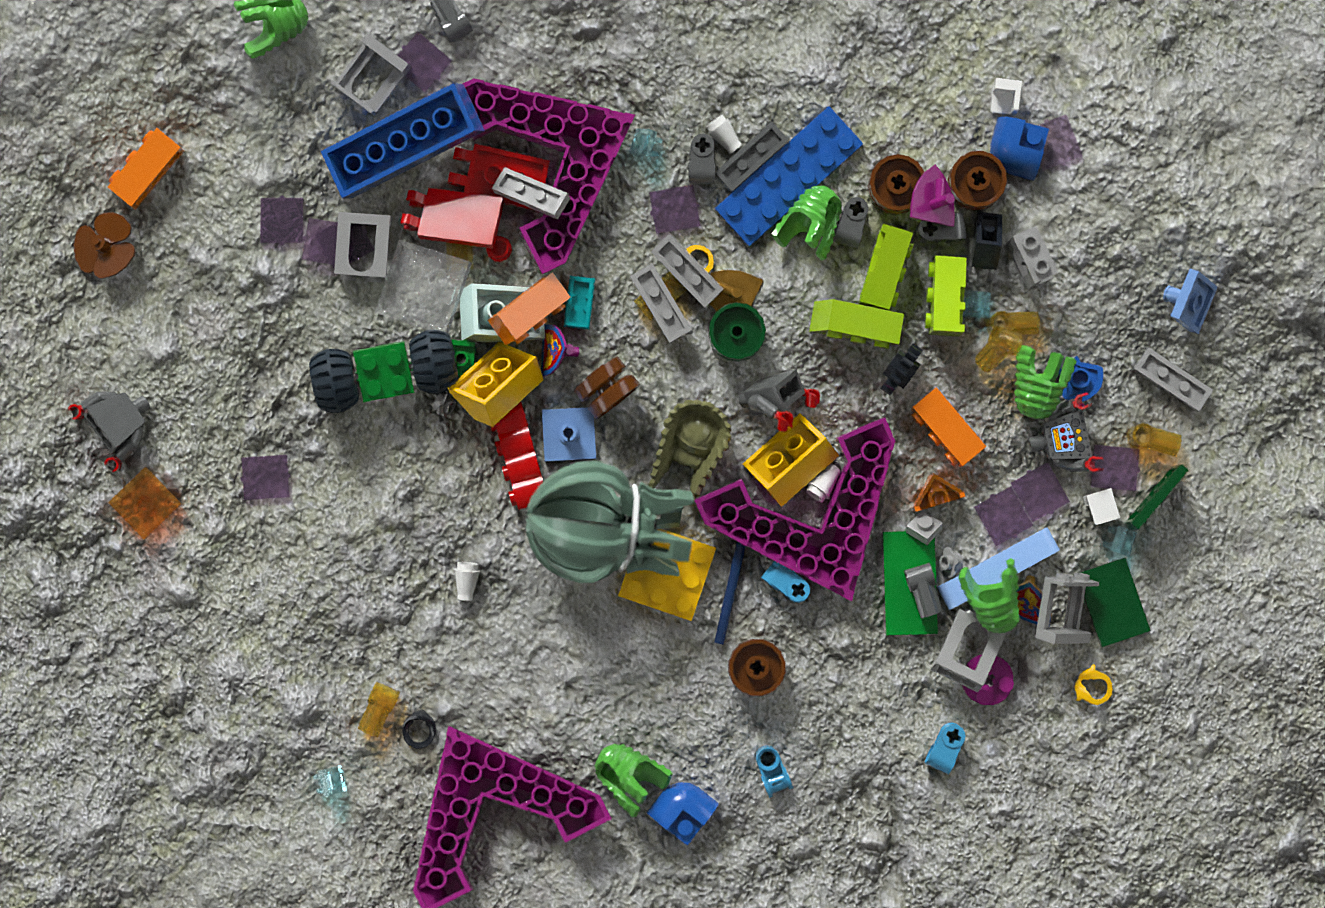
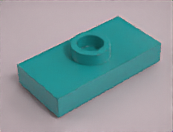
(580, 302)

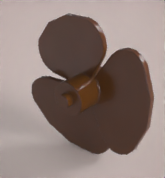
(99, 252)

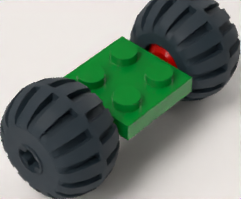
(383, 371)

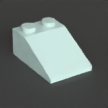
(483, 301)

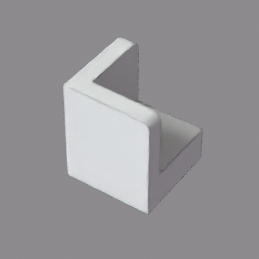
(1005, 96)
(1102, 506)

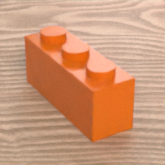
(145, 168)
(529, 309)
(947, 428)

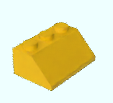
(497, 383)
(791, 460)

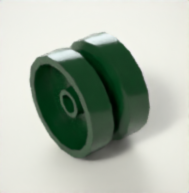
(736, 347)

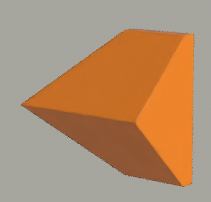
(936, 492)

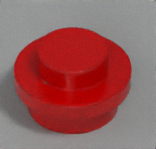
(501, 251)

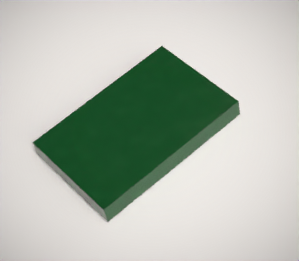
(1156, 497)
(1114, 603)

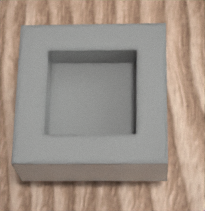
(924, 527)

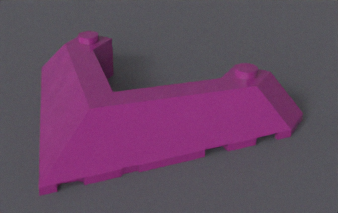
(585, 135)
(836, 549)
(468, 775)

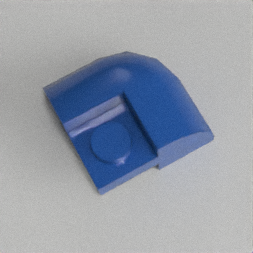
(1018, 146)
(683, 810)

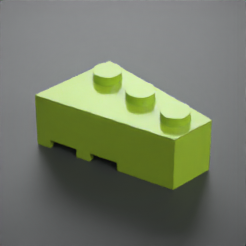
(886, 268)
(946, 296)
(856, 322)

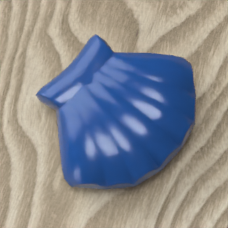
(1084, 379)

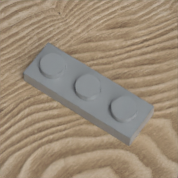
(531, 193)
(687, 270)
(660, 303)
(1173, 379)

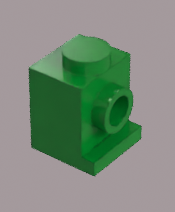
(469, 350)

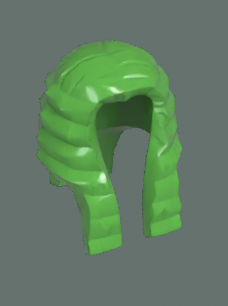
(280, 22)
(813, 213)
(1037, 393)
(993, 603)
(623, 769)

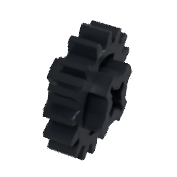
(901, 369)

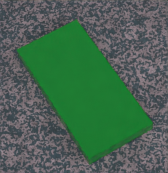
(901, 613)

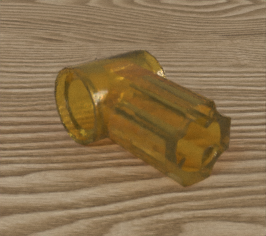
(1021, 322)
(1000, 345)
(1156, 440)
(381, 703)

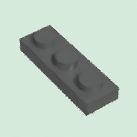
(751, 156)

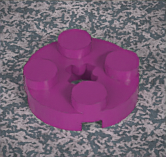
(1001, 686)

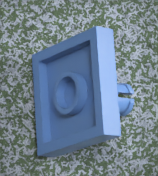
(1191, 301)
(568, 434)

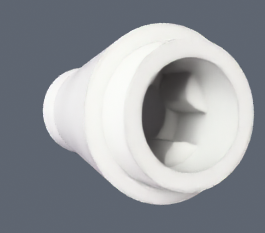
(723, 133)
(823, 483)
(466, 579)

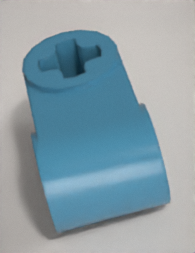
(783, 579)
(945, 752)
(773, 772)

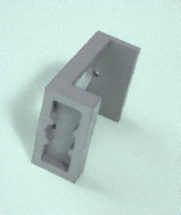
(345, 81)
(1032, 251)
(379, 267)
(1070, 632)
(957, 672)

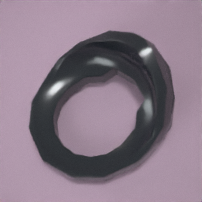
(419, 715)

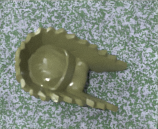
(693, 437)

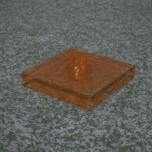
(145, 503)

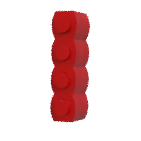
(519, 455)

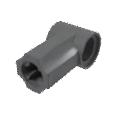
(452, 19)
(922, 584)

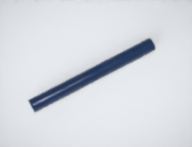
(730, 593)

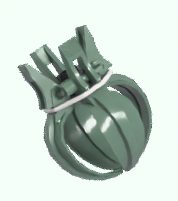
(595, 551)

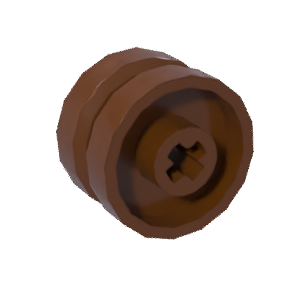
(989, 172)
(881, 186)
(604, 384)
(771, 664)

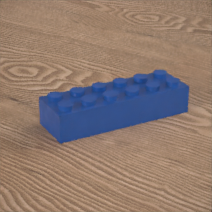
(402, 140)

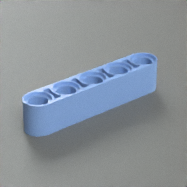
(1025, 554)

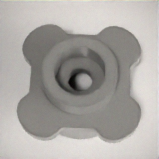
(444, 404)
(951, 562)

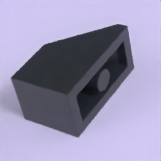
(987, 240)

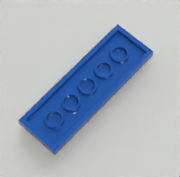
(787, 174)

